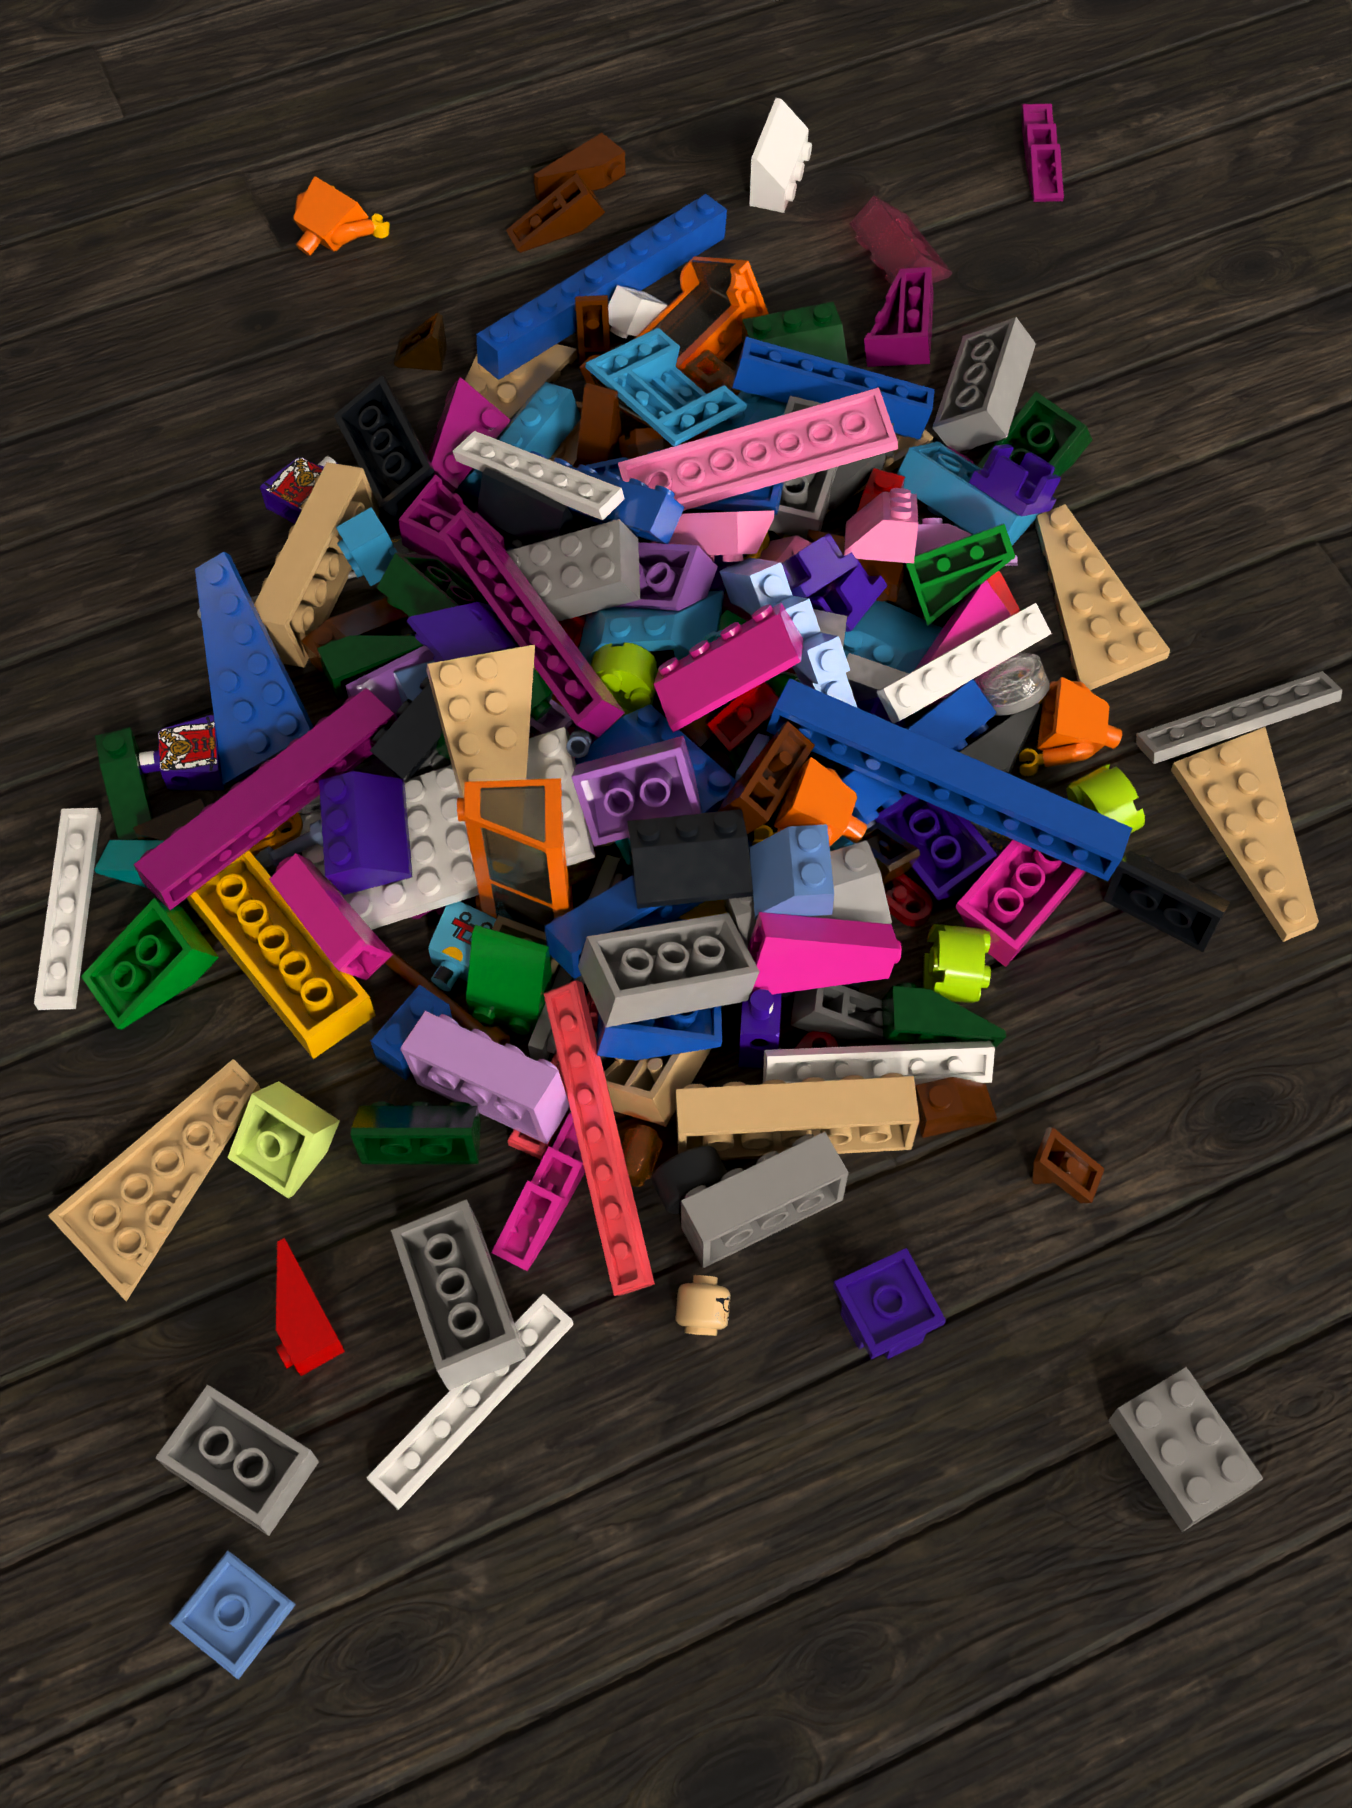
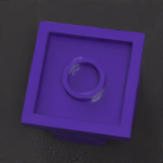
(1022, 487)
(816, 566)
(849, 595)
(888, 1305)

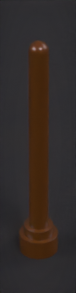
(459, 1014)

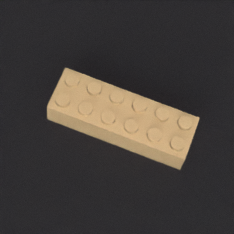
(311, 564)
(771, 1116)

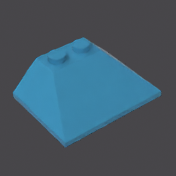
(659, 392)
(652, 627)
(891, 637)

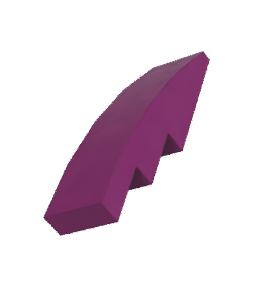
(1042, 153)

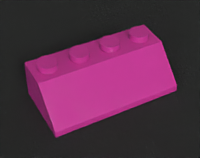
(728, 666)
(1016, 897)

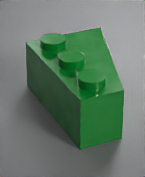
(957, 568)

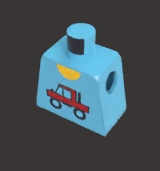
(452, 943)

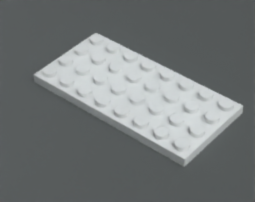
(440, 843)

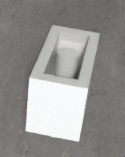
(632, 311)

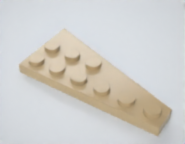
(516, 387)
(1096, 612)
(485, 713)
(1246, 811)
(140, 1195)

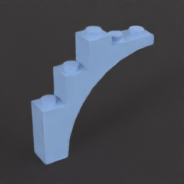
(823, 660)

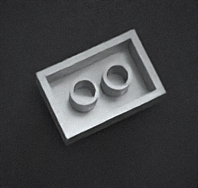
(1184, 1449)
(238, 1459)

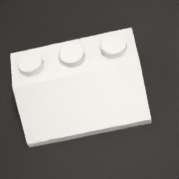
(778, 159)

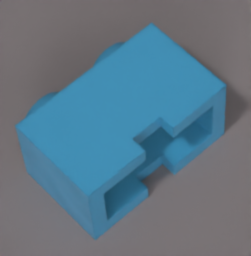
(366, 545)

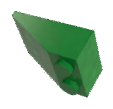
(149, 963)
(507, 980)

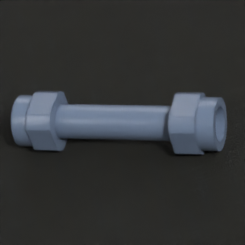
(579, 742)
(271, 858)

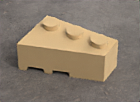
(649, 1085)

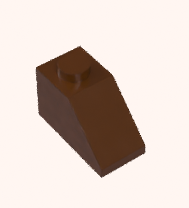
(952, 1105)

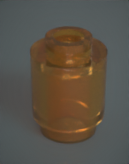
(640, 1152)

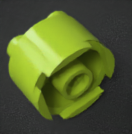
(627, 674)
(1109, 794)
(957, 962)

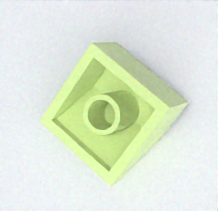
(282, 1138)

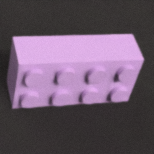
(486, 1075)

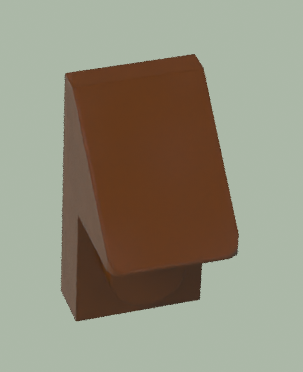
(1067, 1166)

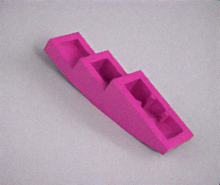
(542, 1200)

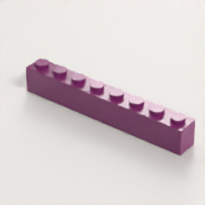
(531, 623)
(263, 800)

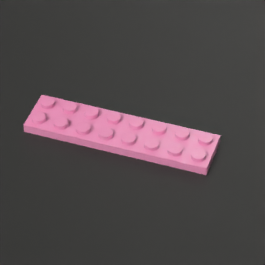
(769, 451)

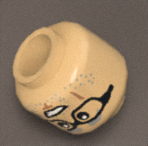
(702, 1306)

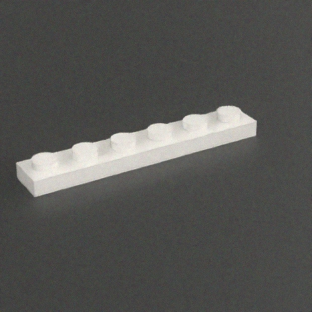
(540, 474)
(963, 663)
(67, 909)
(923, 1061)
(465, 1408)

